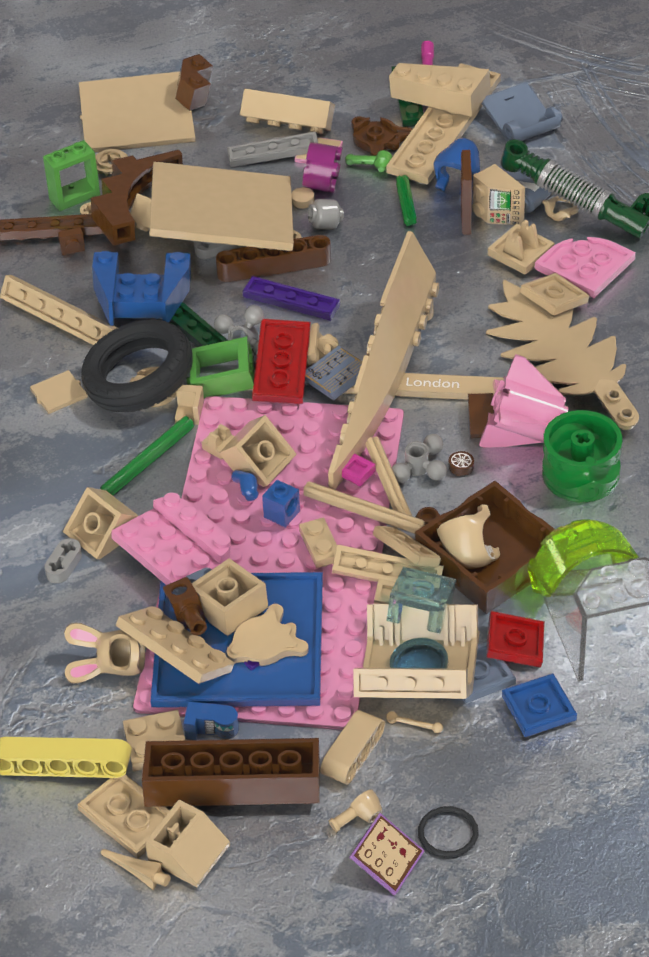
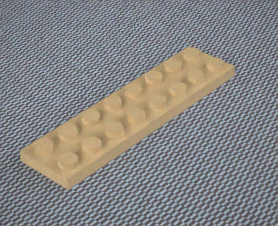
(431, 136)

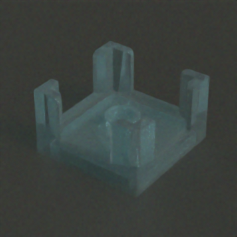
(422, 592)

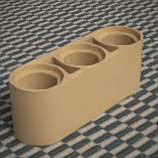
(352, 747)

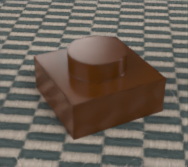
(71, 241)

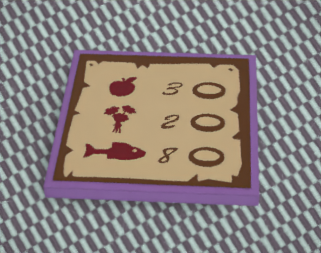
(386, 854)

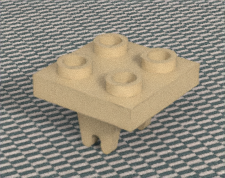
(520, 247)

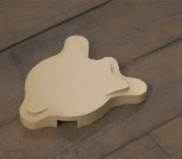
(266, 639)

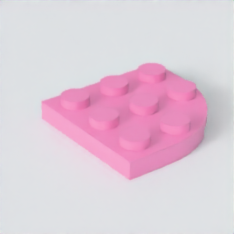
(586, 263)

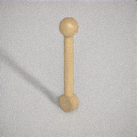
(392, 718)

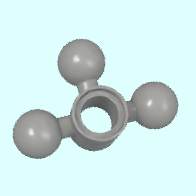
(253, 316)
(417, 460)

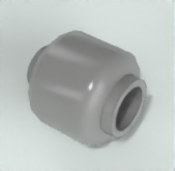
(325, 214)

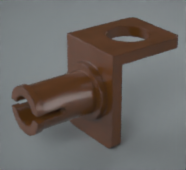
(187, 606)

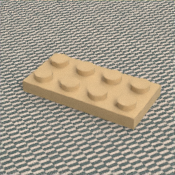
(175, 644)

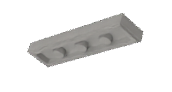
(270, 149)

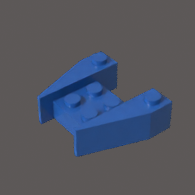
(140, 294)

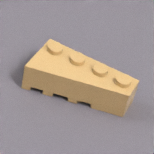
(441, 87)

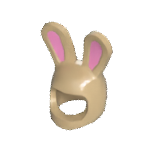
(115, 653)

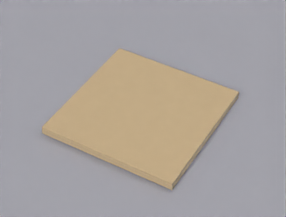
(221, 206)

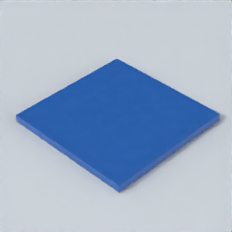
(282, 683)

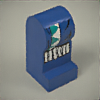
(210, 720)

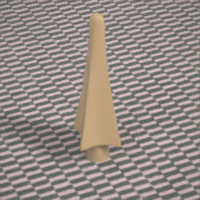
(146, 871)

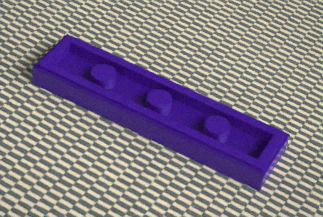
(291, 298)

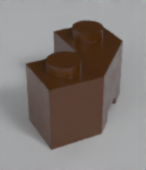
(193, 82)

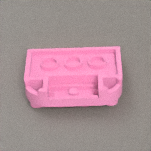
(173, 539)

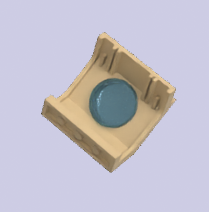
(406, 657)

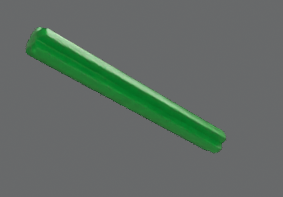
(148, 455)

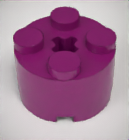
(322, 167)

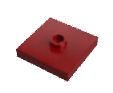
(515, 639)

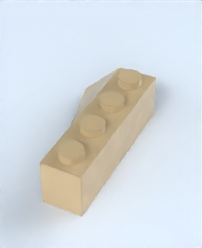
(288, 110)

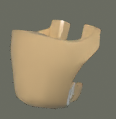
(464, 539)

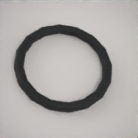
(465, 849)

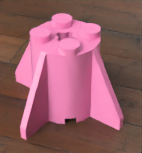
(521, 407)

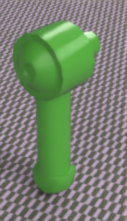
(380, 160)

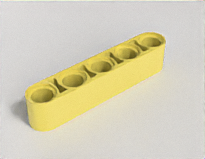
(64, 757)

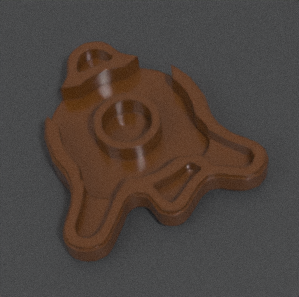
(377, 135)

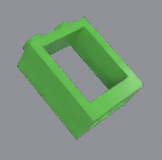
(78, 191)
(227, 381)

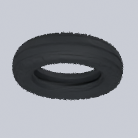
(145, 391)

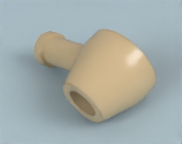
(364, 806)

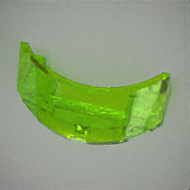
(571, 546)

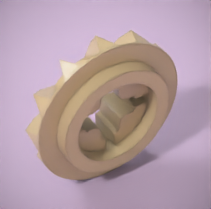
(107, 155)

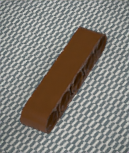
(260, 262)

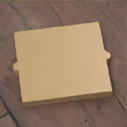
(58, 392)

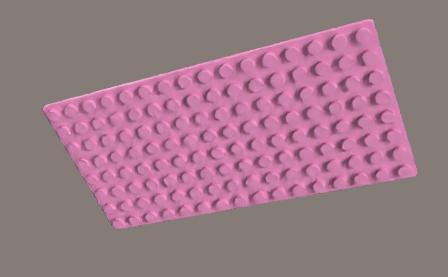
(270, 548)

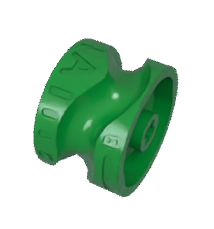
(581, 456)

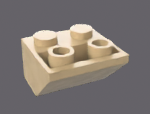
(186, 843)

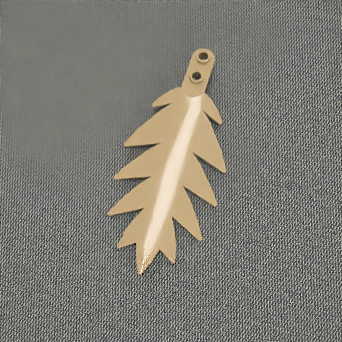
(568, 350)

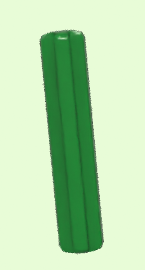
(406, 200)

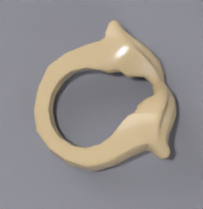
(561, 214)

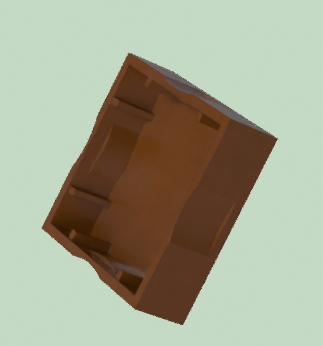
(508, 527)

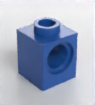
(281, 503)

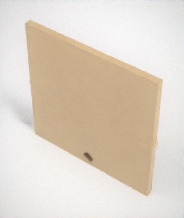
(134, 112)

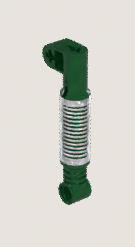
(598, 203)

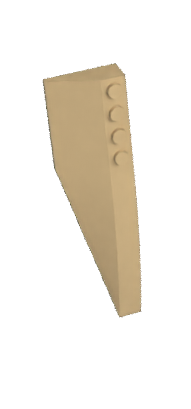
(389, 350)

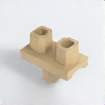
(319, 345)

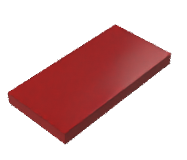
(281, 361)

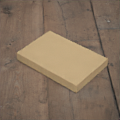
(121, 813)

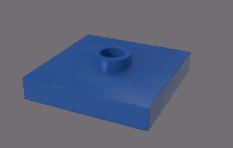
(539, 705)

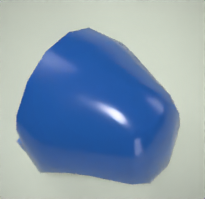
(452, 158)

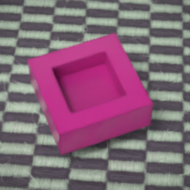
(358, 470)

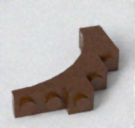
(119, 192)

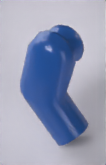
(248, 484)

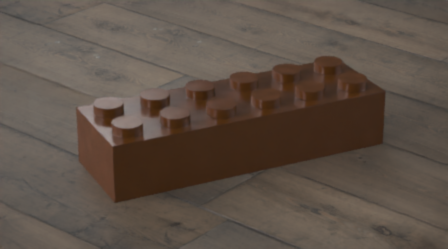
(231, 772)

